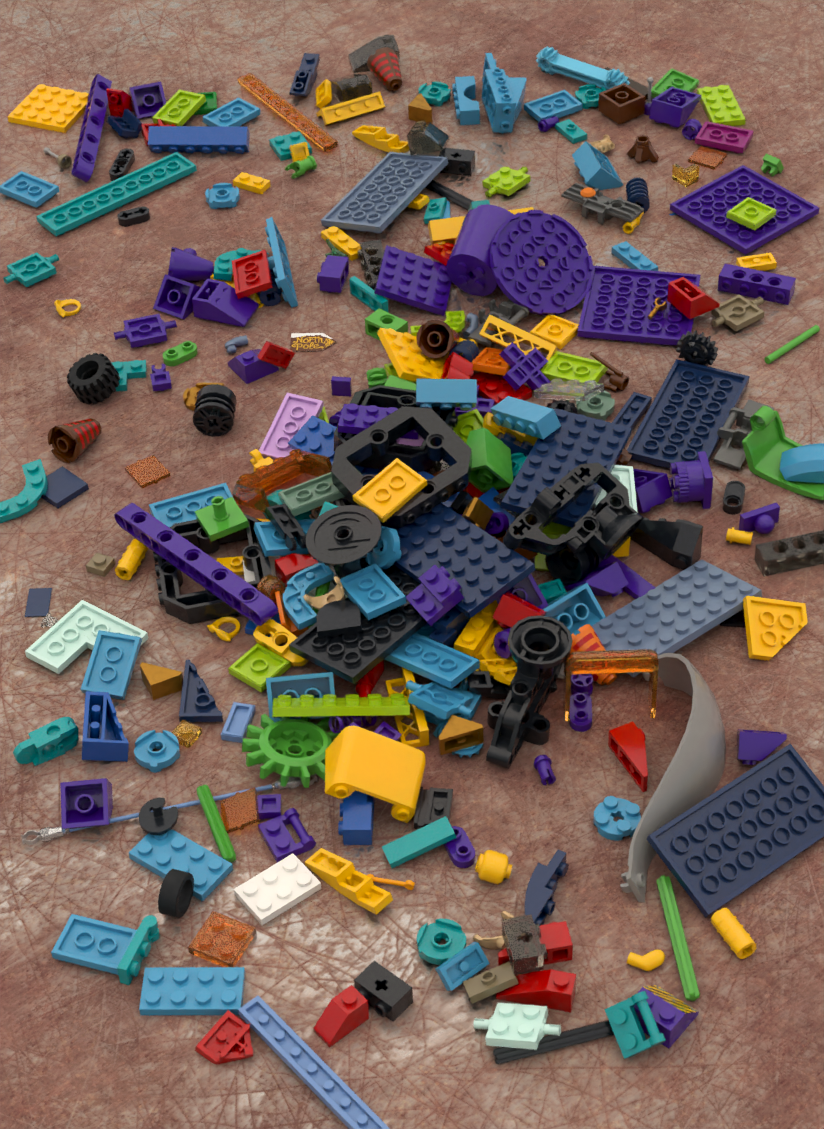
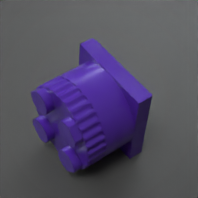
(692, 481)

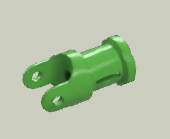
(302, 166)

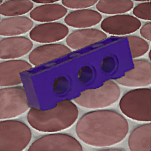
(756, 284)

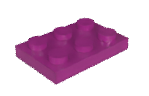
(724, 137)

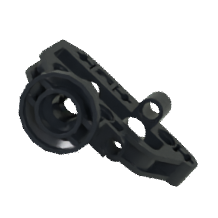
(601, 529)
(540, 648)

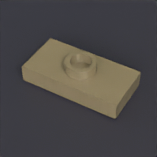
(490, 982)

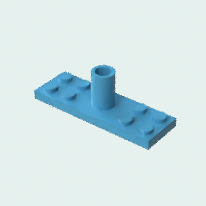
(280, 263)

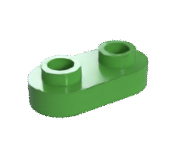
(180, 353)

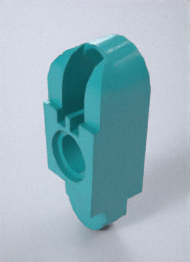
(48, 742)

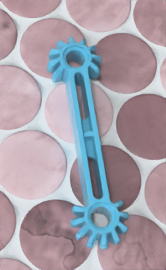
(553, 62)

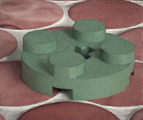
(603, 409)

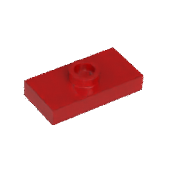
(276, 355)

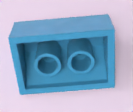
(595, 168)
(446, 393)
(576, 608)
(297, 685)

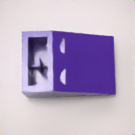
(220, 303)

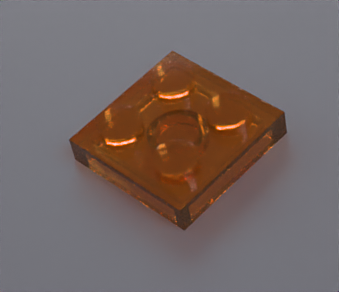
(222, 940)

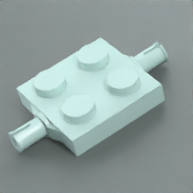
(517, 1026)

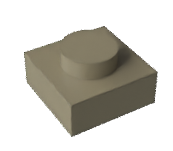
(100, 564)

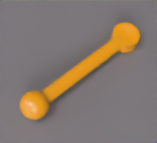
(409, 885)

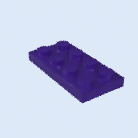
(358, 418)

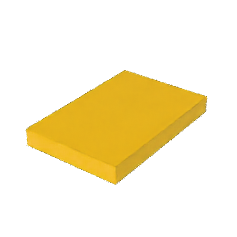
(390, 489)

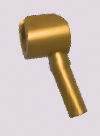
(658, 307)

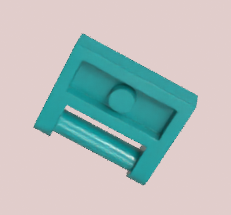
(628, 1028)

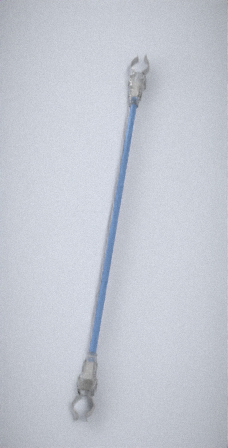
(48, 834)

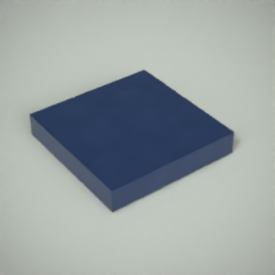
(63, 487)

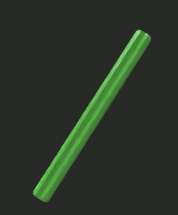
(678, 938)

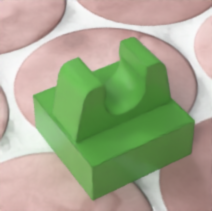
(772, 163)

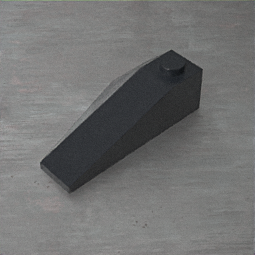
(673, 542)

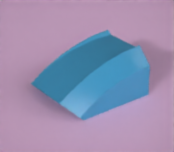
(803, 463)

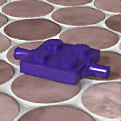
(145, 330)

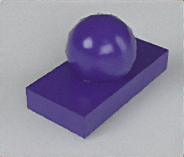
(760, 519)

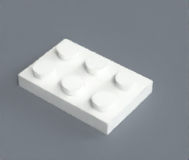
(277, 889)

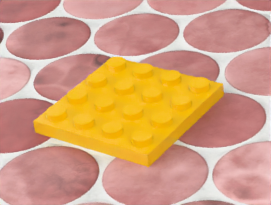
(50, 108)
(408, 358)

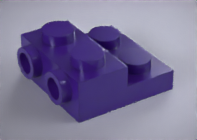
(435, 594)

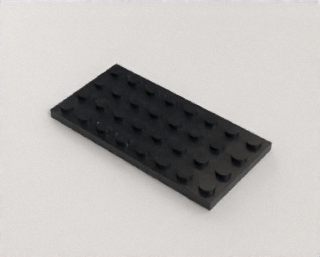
(359, 652)

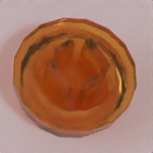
(269, 585)

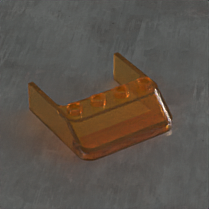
(251, 487)
(612, 662)

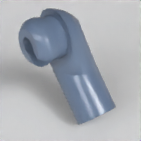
(473, 320)
(235, 342)

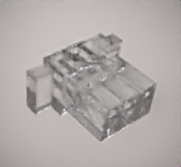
(49, 621)

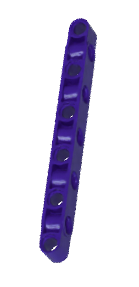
(91, 129)
(196, 564)

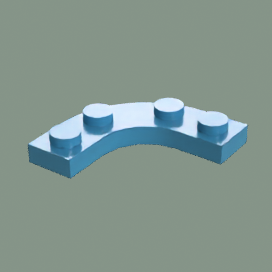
(299, 585)

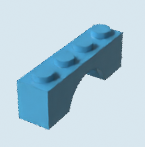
(466, 109)

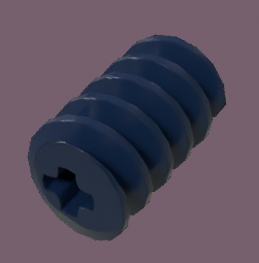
(638, 193)
(271, 296)
(466, 349)

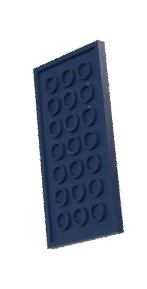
(687, 414)
(574, 443)
(467, 552)
(743, 830)

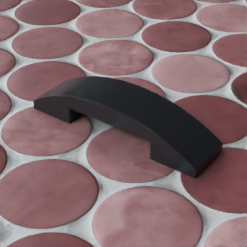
(484, 685)

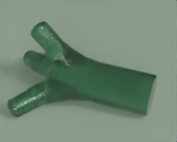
(334, 251)

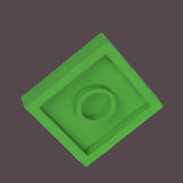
(221, 518)

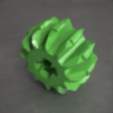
(376, 377)

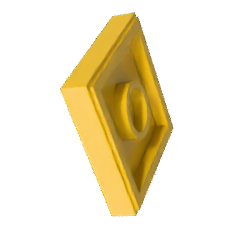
(555, 330)

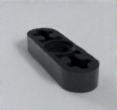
(122, 164)

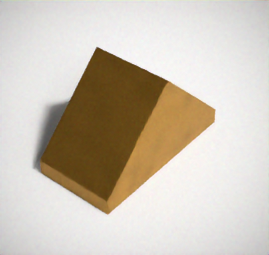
(420, 110)
(478, 513)
(161, 680)
(460, 734)

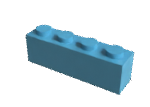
(525, 417)

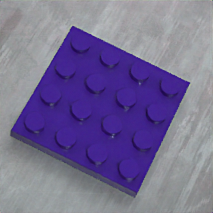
(413, 280)

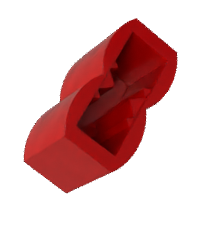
(457, 368)

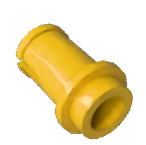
(739, 536)

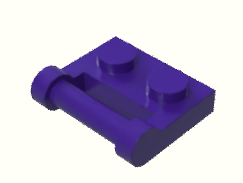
(279, 839)

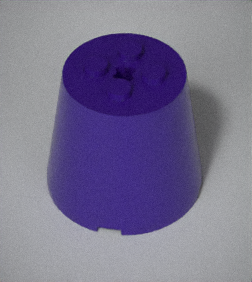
(470, 257)

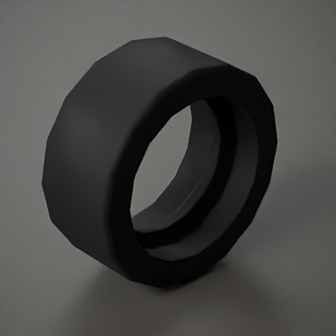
(175, 893)

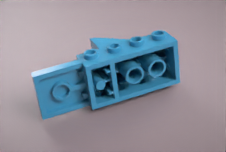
(501, 96)

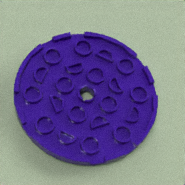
(516, 266)

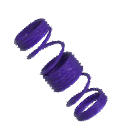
(347, 721)

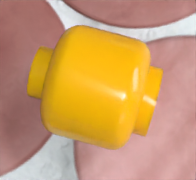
(493, 867)

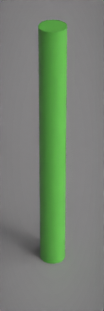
(793, 343)

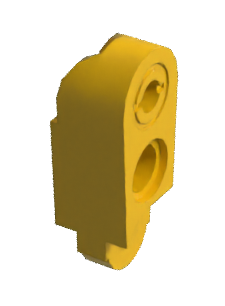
(278, 635)

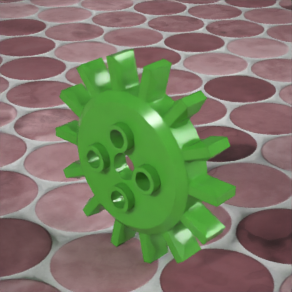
(288, 735)

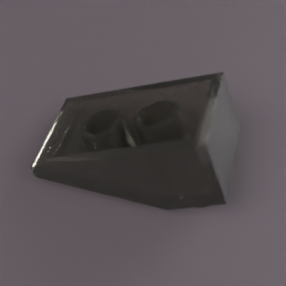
(360, 56)
(351, 87)

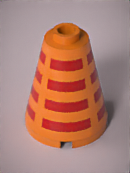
(589, 641)

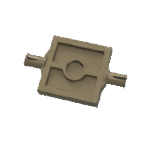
(738, 312)

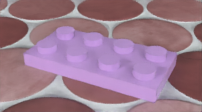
(288, 421)

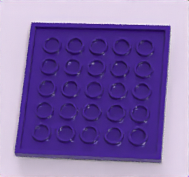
(710, 204)
(622, 301)

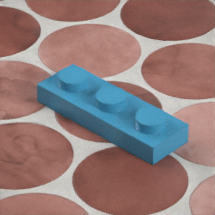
(633, 257)

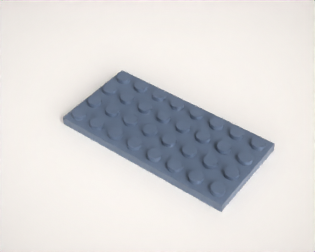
(384, 192)
(675, 611)

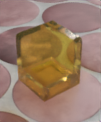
(685, 176)

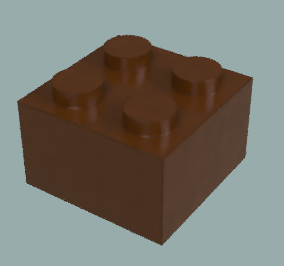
(621, 103)

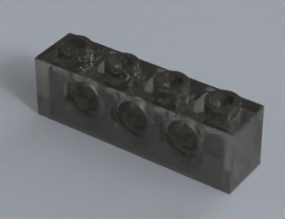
(371, 258)
(790, 553)

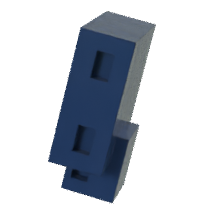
(449, 627)

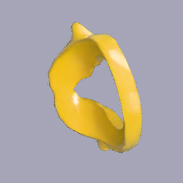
(61, 303)
(214, 627)

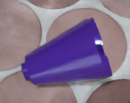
(189, 266)

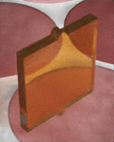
(707, 157)
(147, 471)
(240, 810)

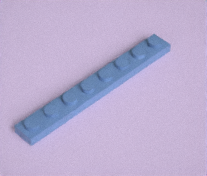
(309, 1066)

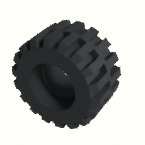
(93, 378)

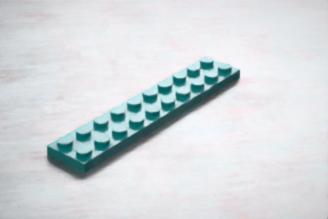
(116, 194)

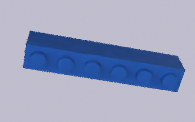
(198, 139)

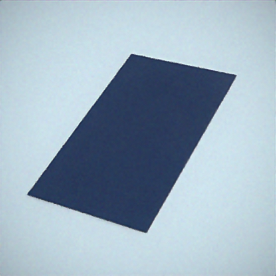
(38, 602)

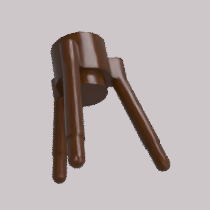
(617, 379)

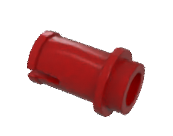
(363, 688)

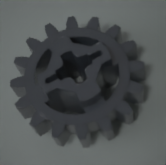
(697, 348)

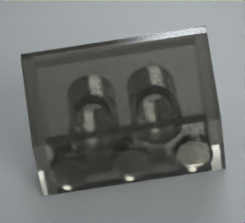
(426, 138)

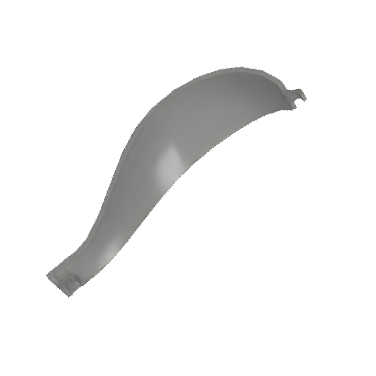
(692, 772)

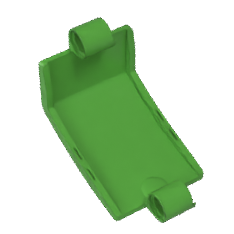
(764, 451)

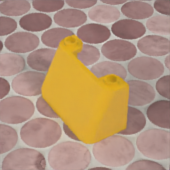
(376, 768)

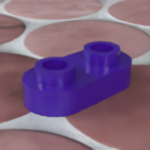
(498, 523)
(580, 712)
(459, 845)

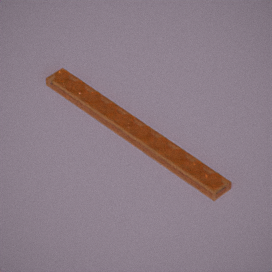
(287, 112)

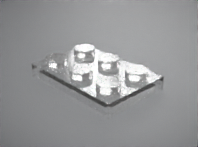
(569, 390)

